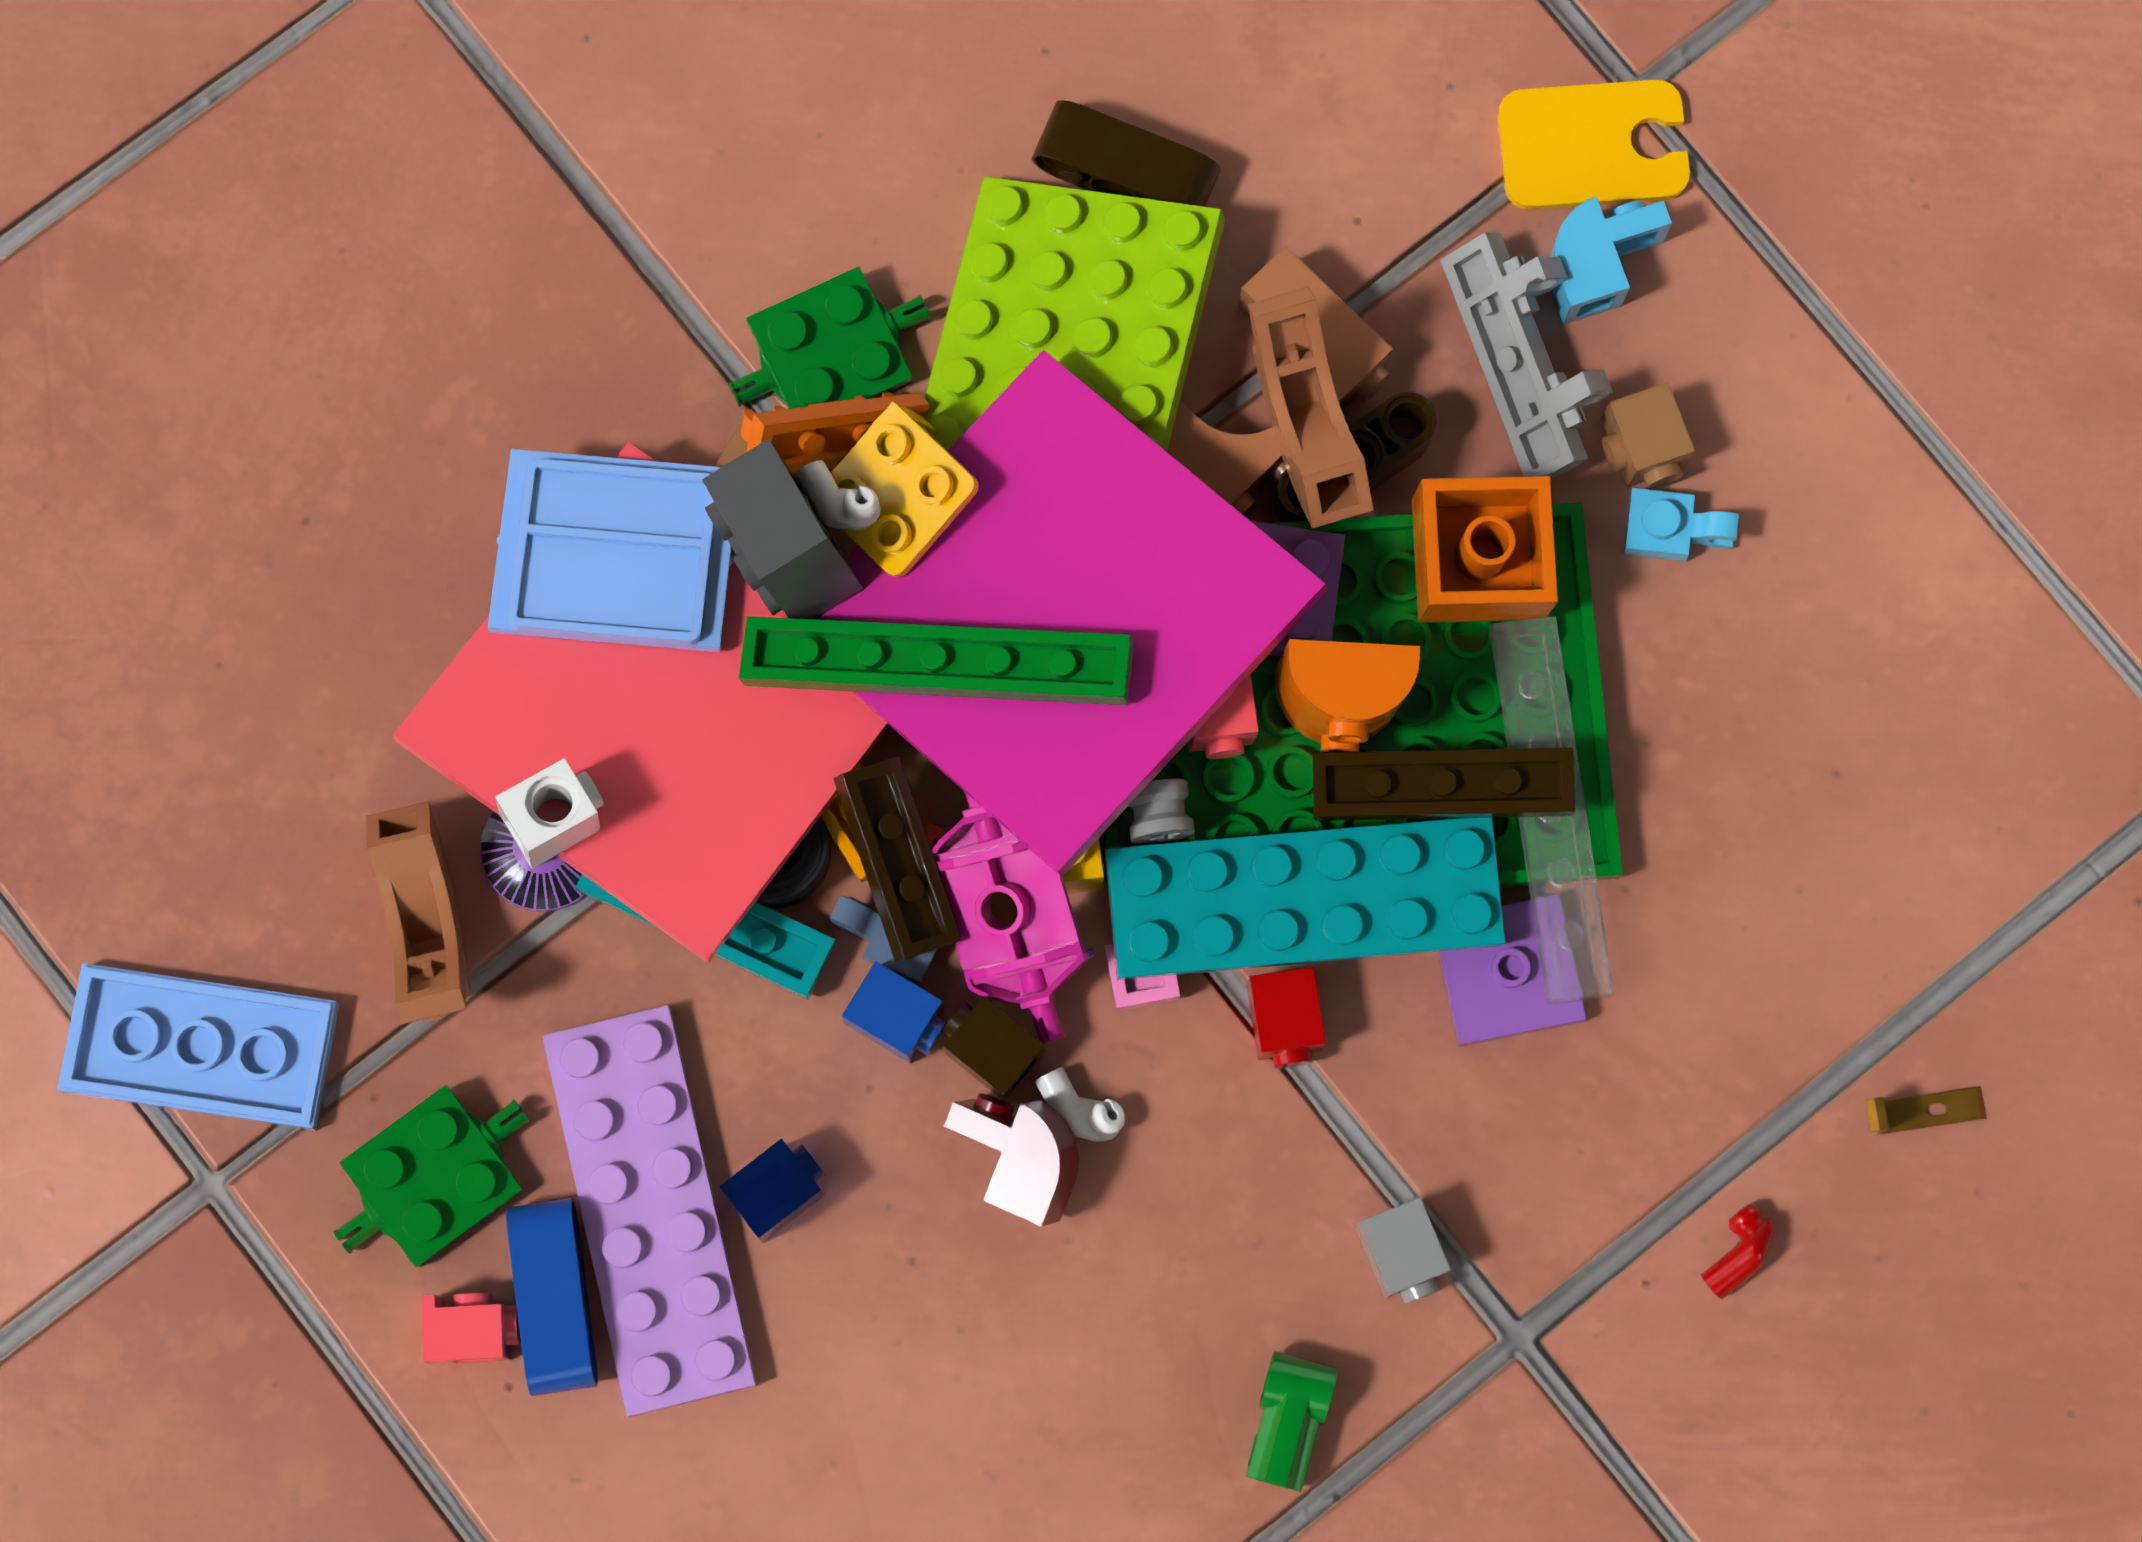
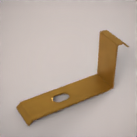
(1911, 1112)

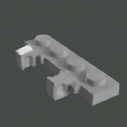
(1533, 401)

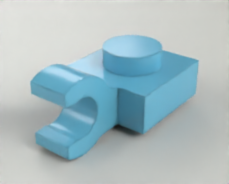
(1665, 526)

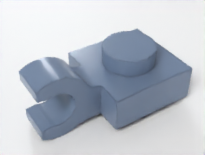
(867, 924)

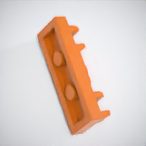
(821, 429)

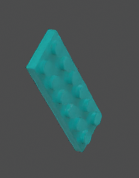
(1304, 897)

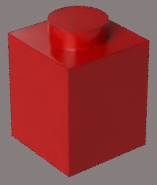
(1286, 1016)

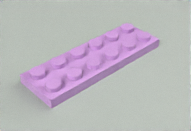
(649, 1211)

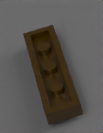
(1443, 784)

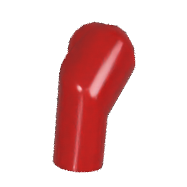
(1747, 1255)

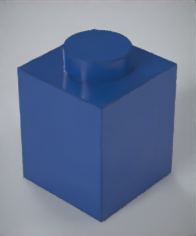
(895, 1013)

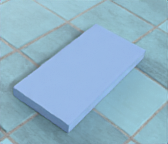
(198, 1046)

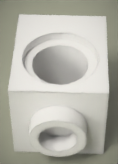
(544, 839)

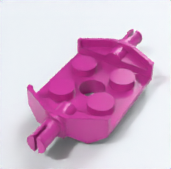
(1019, 960)

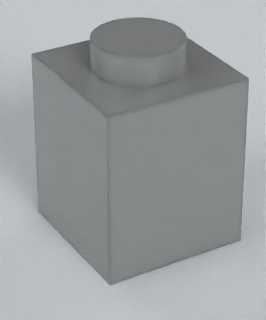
(1404, 1251)

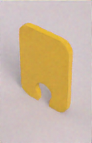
(1577, 144)

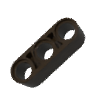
(1121, 158)
(1378, 442)

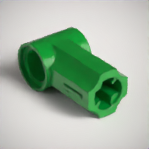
(1293, 1406)

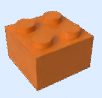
(1484, 549)

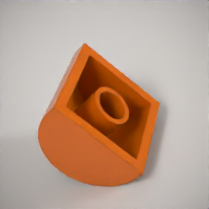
(1343, 689)

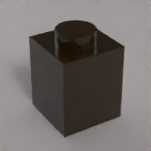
(991, 1046)

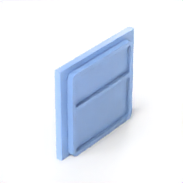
(609, 553)

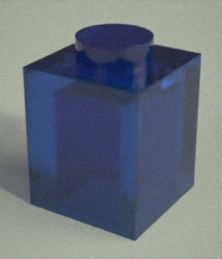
(775, 1188)

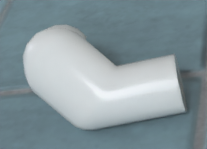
(834, 505)
(1085, 1116)

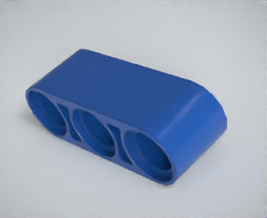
(551, 1297)

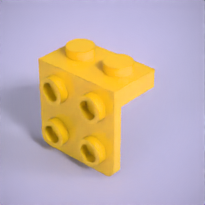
(915, 483)

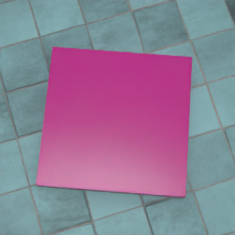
(1086, 534)

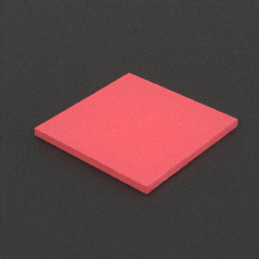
(693, 768)

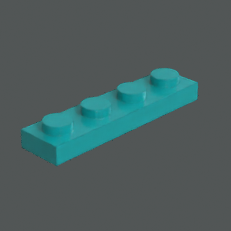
(760, 944)

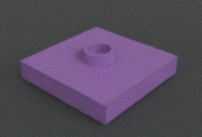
(1502, 988)

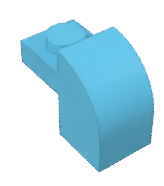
(1592, 250)

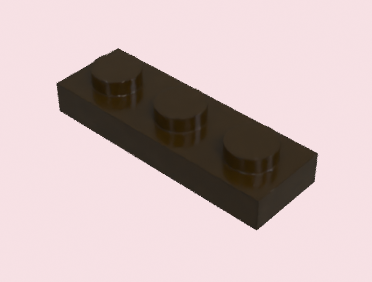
(897, 859)

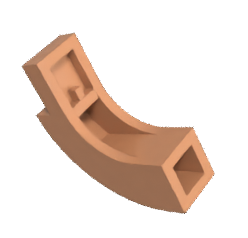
(1305, 409)
(420, 913)

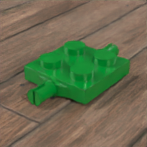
(829, 345)
(431, 1176)

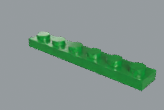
(937, 660)

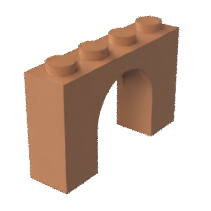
(1357, 359)

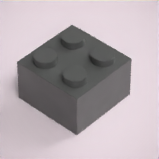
(778, 535)

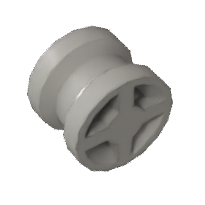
(1161, 812)

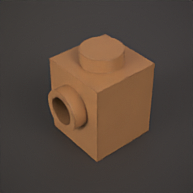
(1646, 437)

